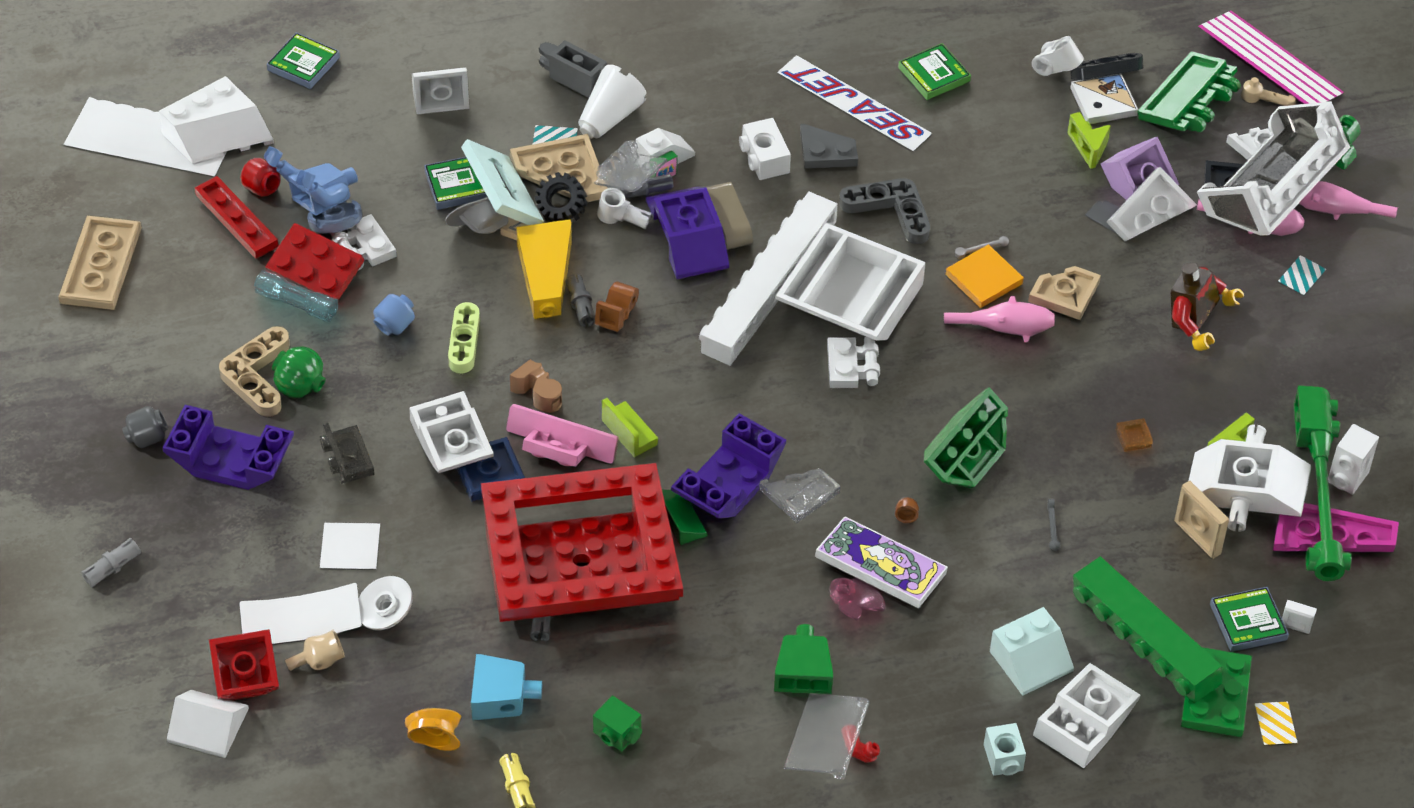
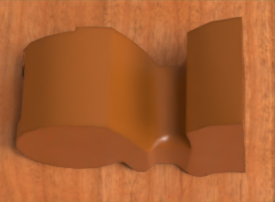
(616, 309)

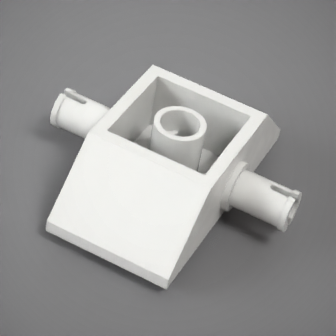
(1251, 477)

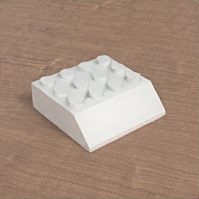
(853, 282)

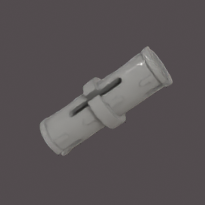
(111, 562)

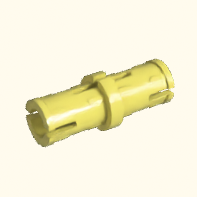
(516, 782)

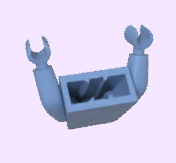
(315, 187)

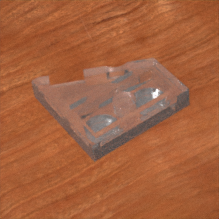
(801, 493)

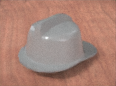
(478, 216)

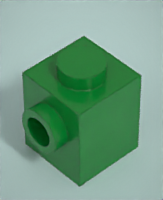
(617, 724)

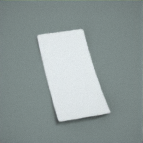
(303, 615)

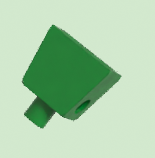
(804, 663)

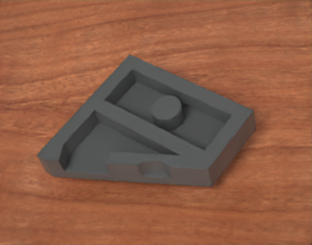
(827, 148)

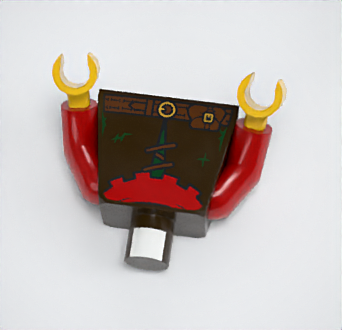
(1195, 298)

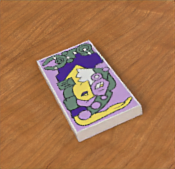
(881, 562)

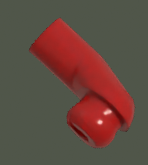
(866, 752)

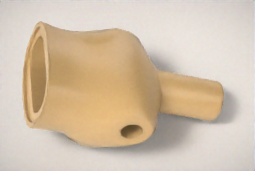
(318, 652)

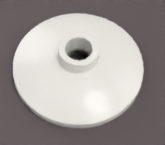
(385, 602)

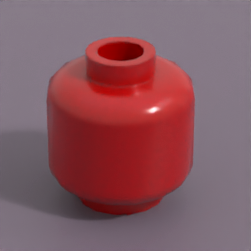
(260, 177)

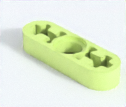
(469, 346)

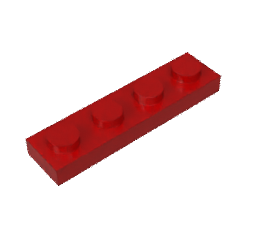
(236, 217)

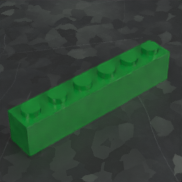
(1147, 630)

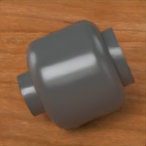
(145, 427)

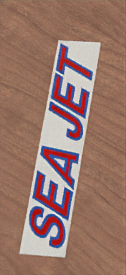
(855, 103)

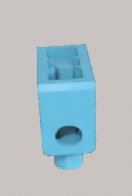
(500, 688)

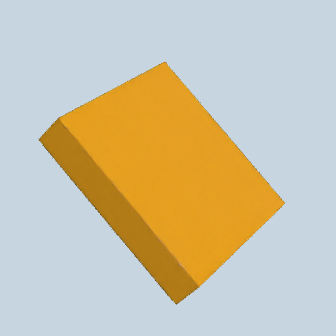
(984, 276)

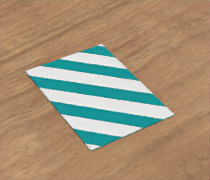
(551, 133)
(1302, 275)

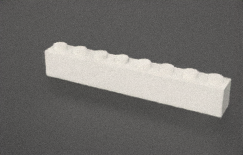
(756, 293)

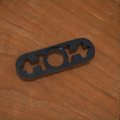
(1108, 66)

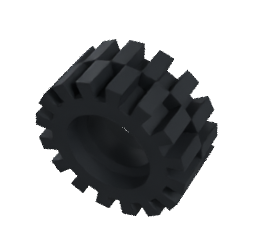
(556, 184)

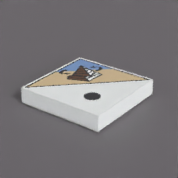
(1104, 98)

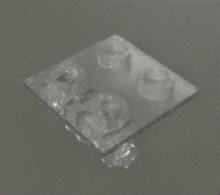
(627, 168)

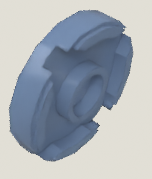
(336, 218)

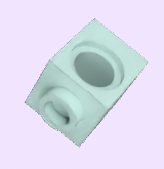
(1004, 739)

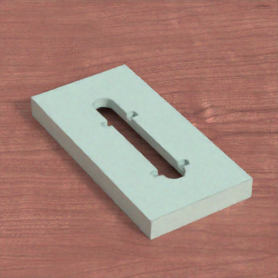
(521, 205)

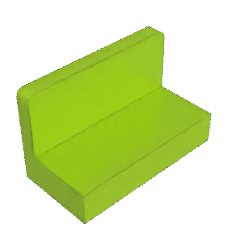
(628, 427)

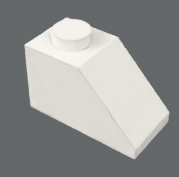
(660, 142)

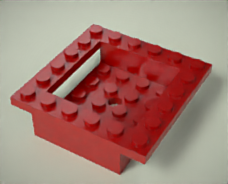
(626, 553)

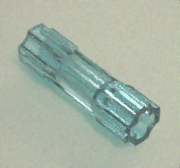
(278, 288)

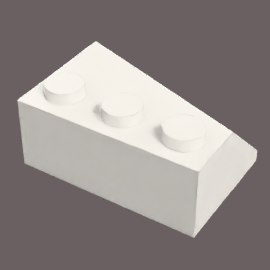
(213, 122)

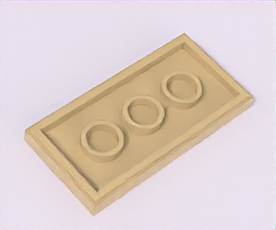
(100, 262)

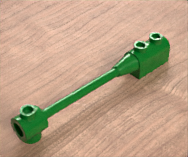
(1316, 431)

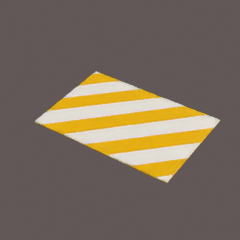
(1275, 723)

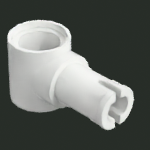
(615, 208)

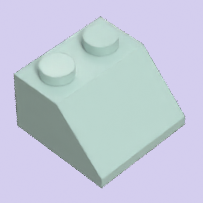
(1031, 651)

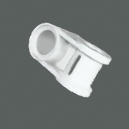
(1057, 57)

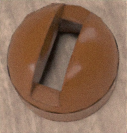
(907, 510)

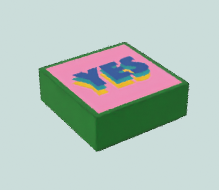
(670, 166)

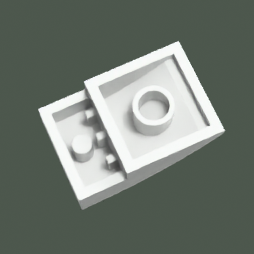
(450, 432)
(1085, 715)

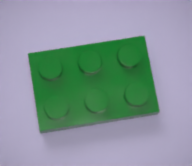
(1225, 706)

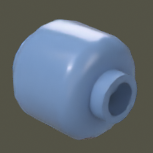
(393, 314)

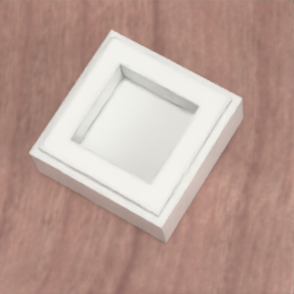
(1298, 616)

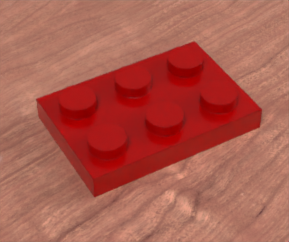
(315, 262)

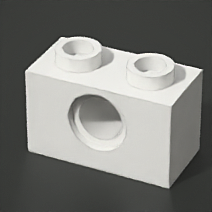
(765, 149)
(1353, 459)

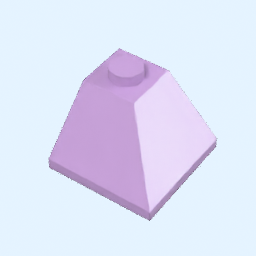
(1134, 165)

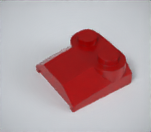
(244, 665)

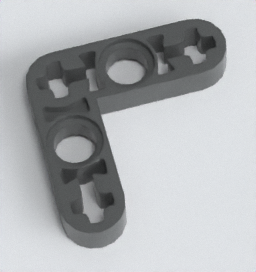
(898, 199)

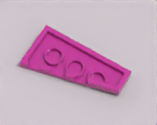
(1352, 530)

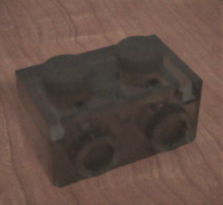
(347, 453)

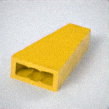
(545, 263)

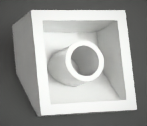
(440, 90)

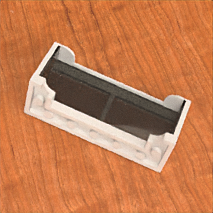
(1282, 171)

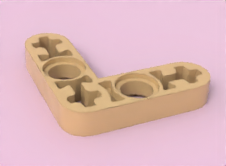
(248, 368)

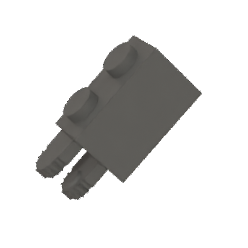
(571, 66)

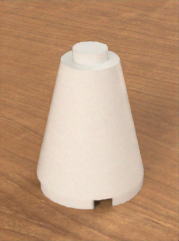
(610, 101)

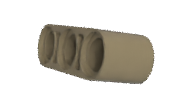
(731, 215)

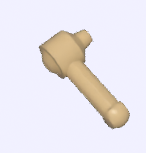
(1253, 92)

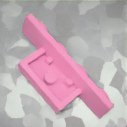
(560, 438)

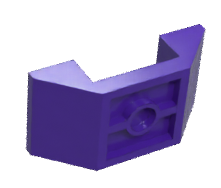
(691, 231)
(225, 453)
(734, 470)

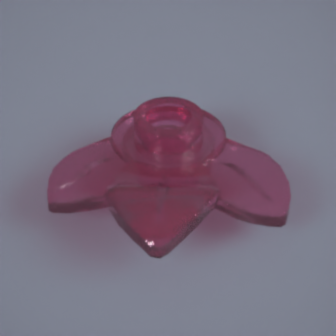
(855, 596)

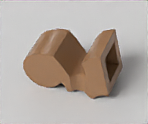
(546, 391)

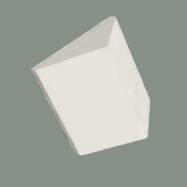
(205, 722)

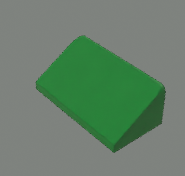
(682, 518)

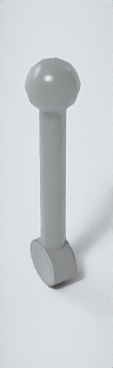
(960, 252)

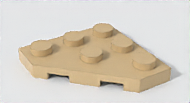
(566, 155)

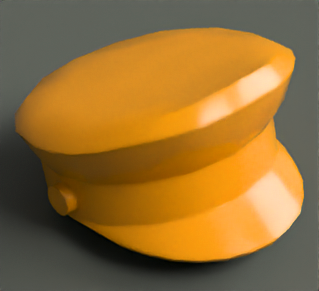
(434, 728)

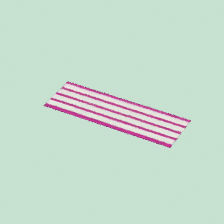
(1270, 59)

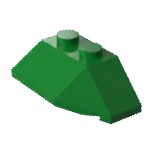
(969, 441)

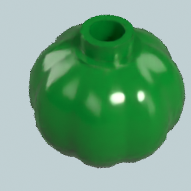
(298, 372)

